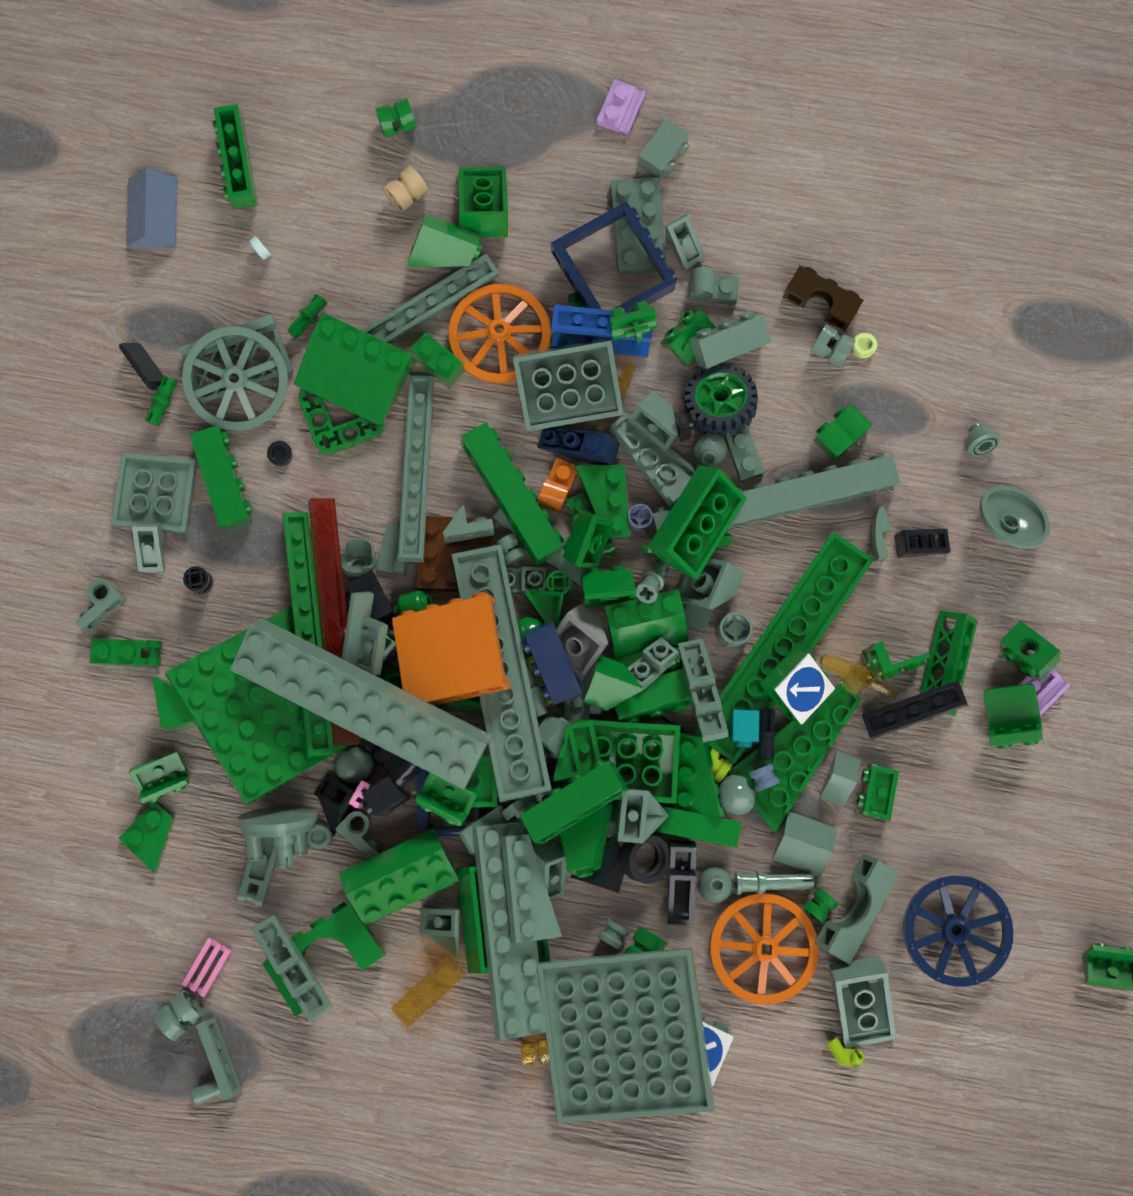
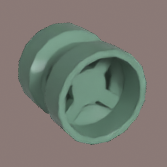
(511, 550)

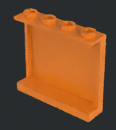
(450, 650)

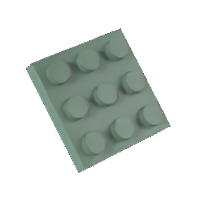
(154, 492)

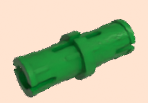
(161, 400)

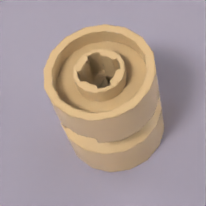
(403, 191)

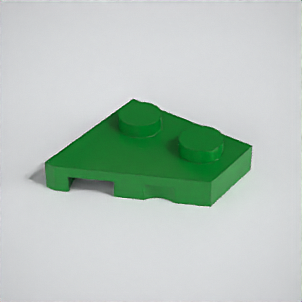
(577, 751)
(149, 834)

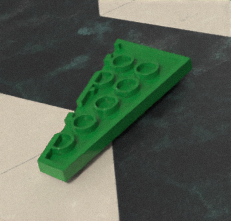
(797, 755)

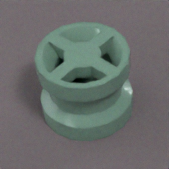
(613, 934)

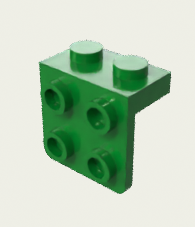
(878, 661)
(1013, 716)

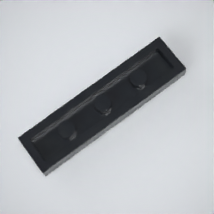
(915, 709)

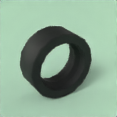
(660, 864)

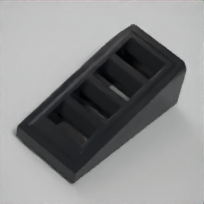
(906, 542)

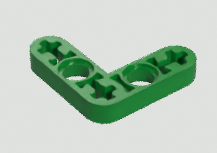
(328, 431)

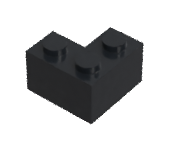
(381, 607)

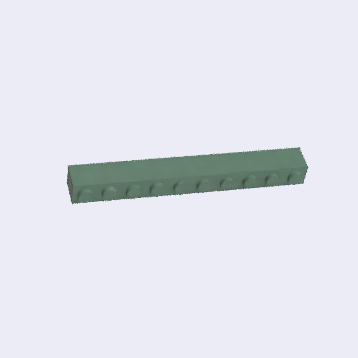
(810, 491)

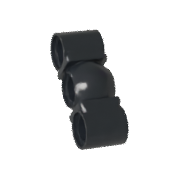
(397, 767)

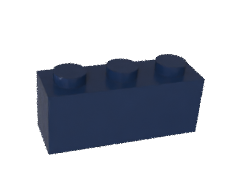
(551, 663)

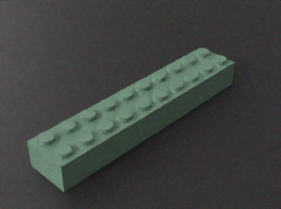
(360, 702)

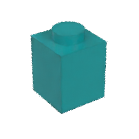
(744, 727)

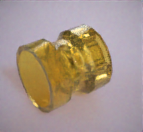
(528, 1052)

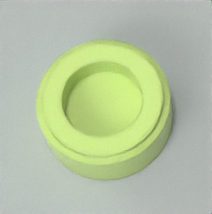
(864, 345)

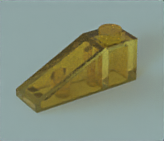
(428, 990)

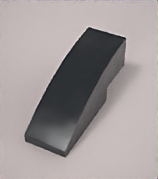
(681, 882)

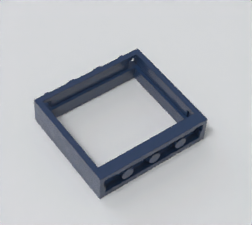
(559, 252)

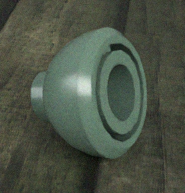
(982, 440)
(709, 450)
(715, 884)

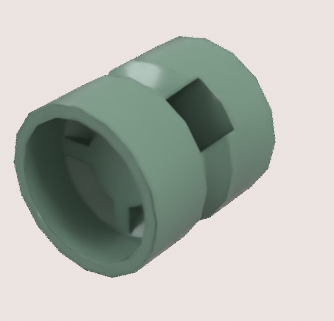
(841, 349)
(734, 630)
(174, 1019)

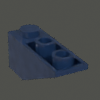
(580, 445)

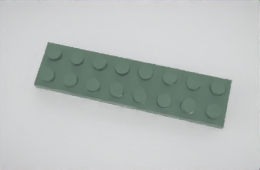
(510, 965)

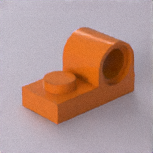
(557, 486)

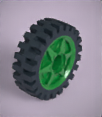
(726, 384)

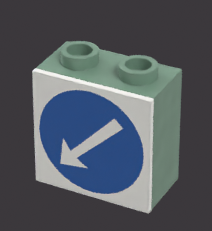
(717, 1044)

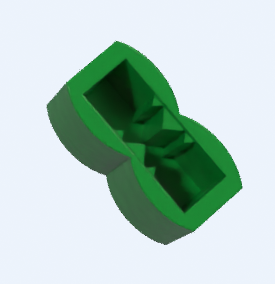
(842, 432)

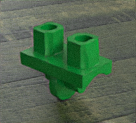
(633, 323)

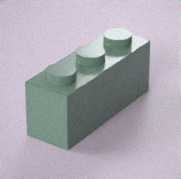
(730, 339)

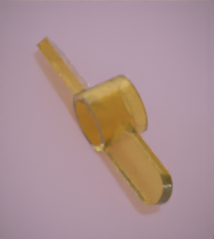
(854, 677)

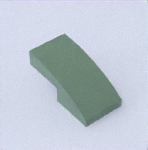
(879, 527)

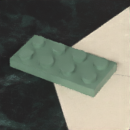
(645, 198)

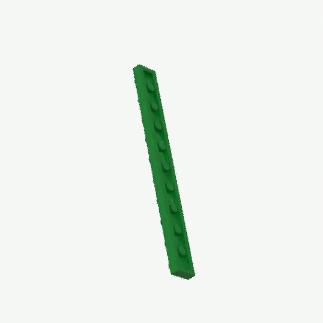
(305, 616)

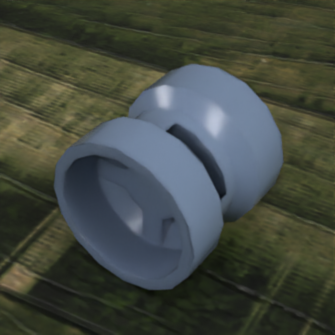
(640, 513)

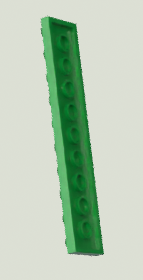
(795, 625)

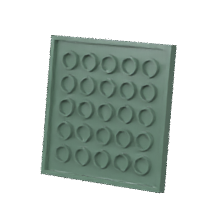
(625, 1036)

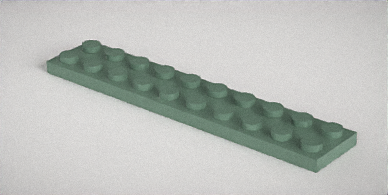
(508, 713)

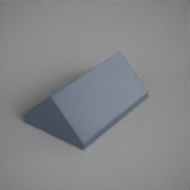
(151, 210)

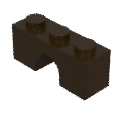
(808, 285)

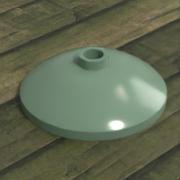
(1014, 517)

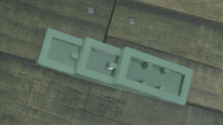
(703, 690)
(292, 968)

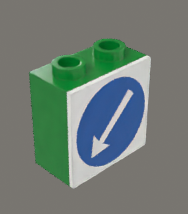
(797, 685)

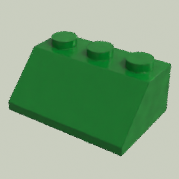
(639, 624)

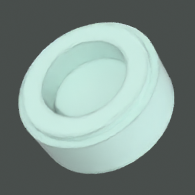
(259, 248)

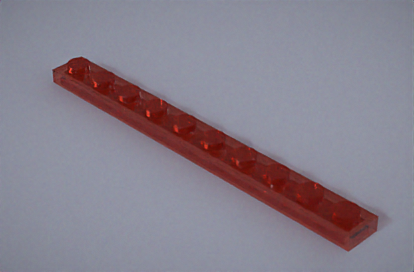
(330, 589)

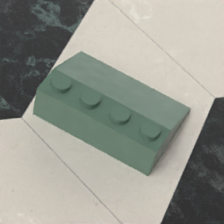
(568, 384)

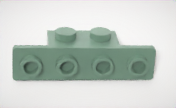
(364, 635)

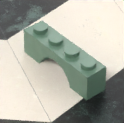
(873, 885)

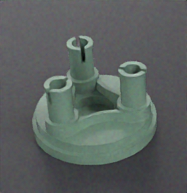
(283, 825)

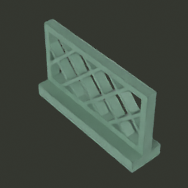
(263, 325)

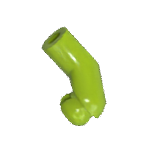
(845, 1056)

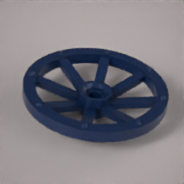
(963, 934)

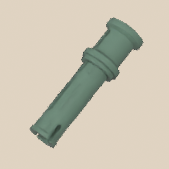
(652, 582)
(760, 882)

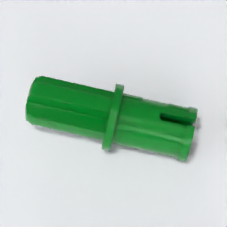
(307, 316)

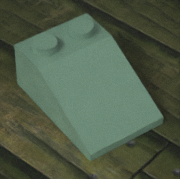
(863, 1001)

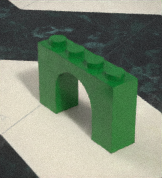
(343, 926)

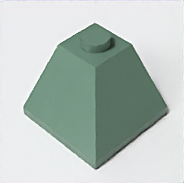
(713, 587)

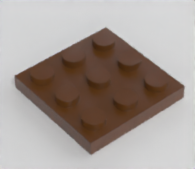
(438, 569)

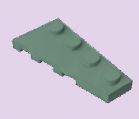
(663, 468)
(527, 897)

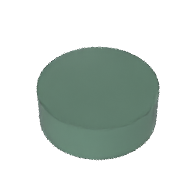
(319, 837)

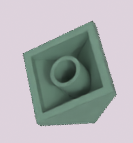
(805, 844)

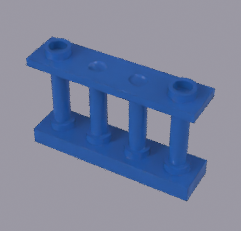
(582, 325)

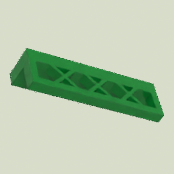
(958, 653)

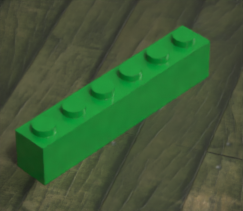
(511, 493)

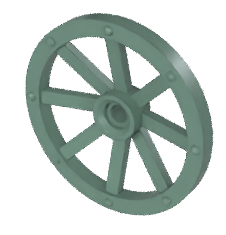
(191, 361)

